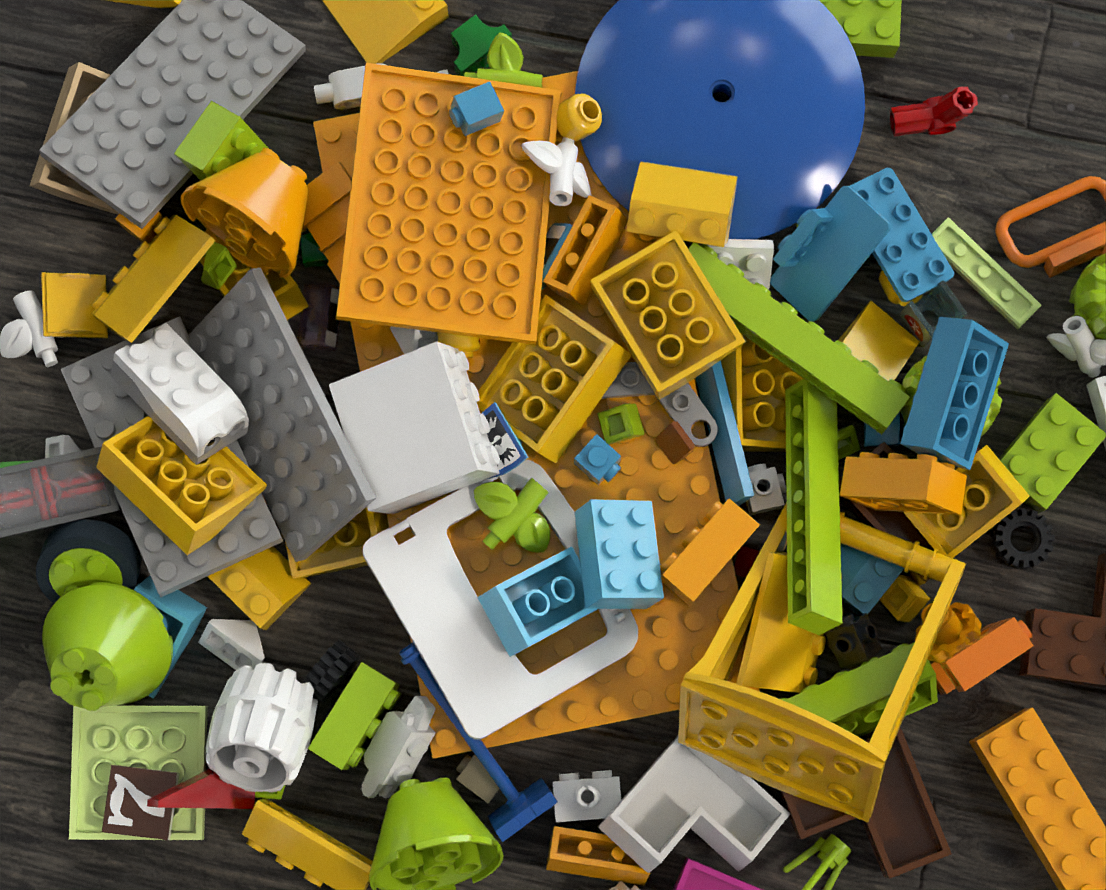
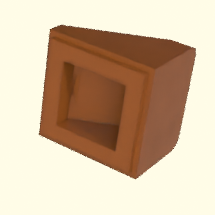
(675, 442)

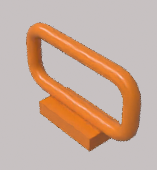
(1067, 252)

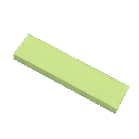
(985, 274)

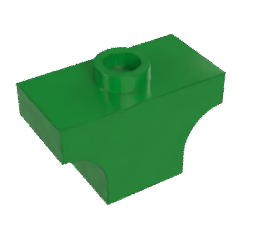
(473, 43)

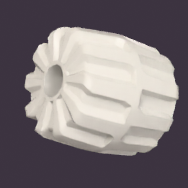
(261, 728)

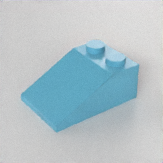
(180, 618)

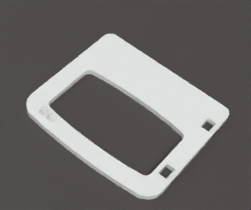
(452, 627)

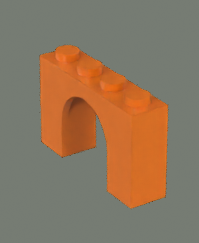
(994, 648)

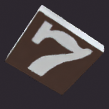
(127, 802)

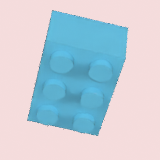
(618, 554)
(537, 602)

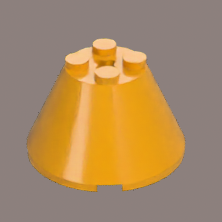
(253, 210)

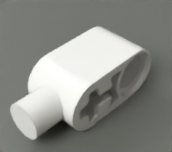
(343, 88)

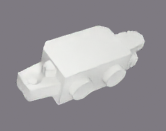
(398, 748)

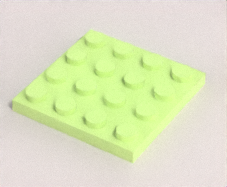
(139, 738)

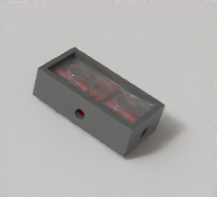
(53, 492)

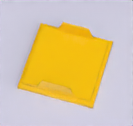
(68, 305)

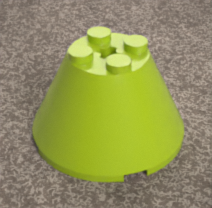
(105, 646)
(431, 840)

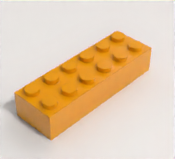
(1046, 800)

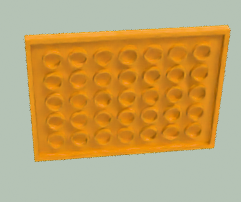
(446, 222)

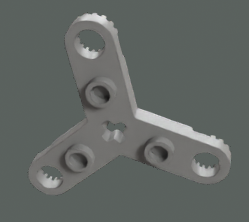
(681, 405)

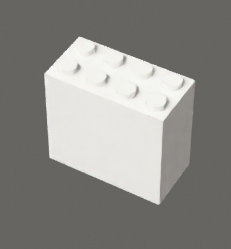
(416, 427)

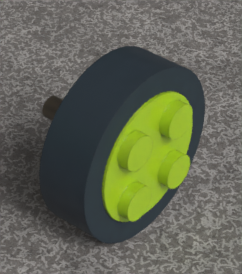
(86, 554)

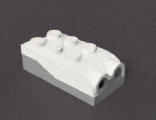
(180, 393)

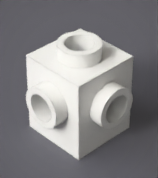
(774, 485)

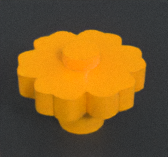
(957, 631)

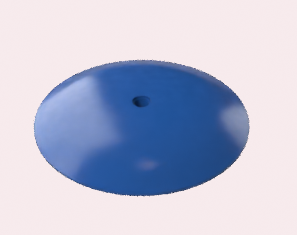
(788, 112)

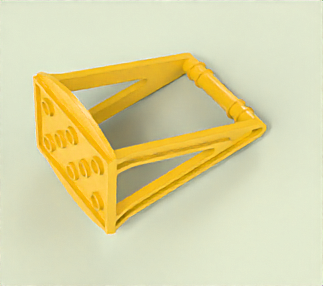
(787, 743)

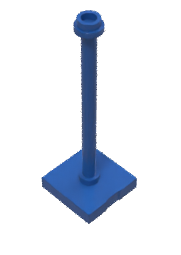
(521, 806)

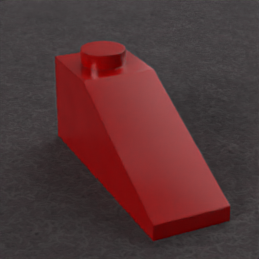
(204, 791)

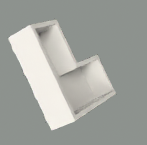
(696, 793)

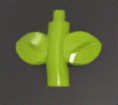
(505, 62)
(514, 514)

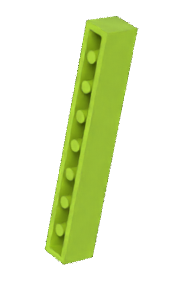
(802, 344)
(812, 509)

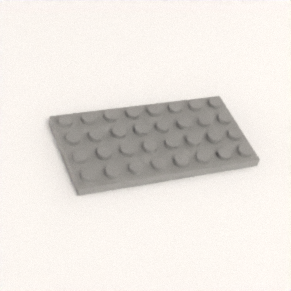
(134, 122)
(110, 410)
(291, 427)

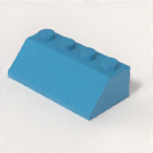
(955, 392)

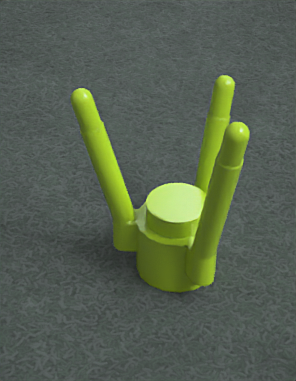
(832, 855)

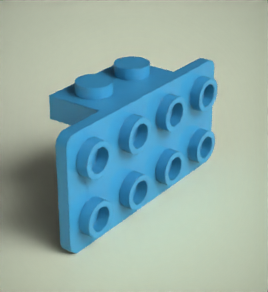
(908, 250)
(827, 251)

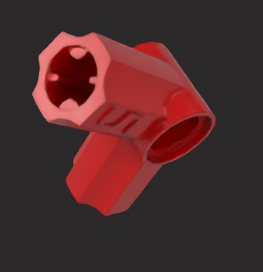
(934, 115)

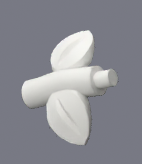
(565, 173)
(27, 333)
(1080, 345)

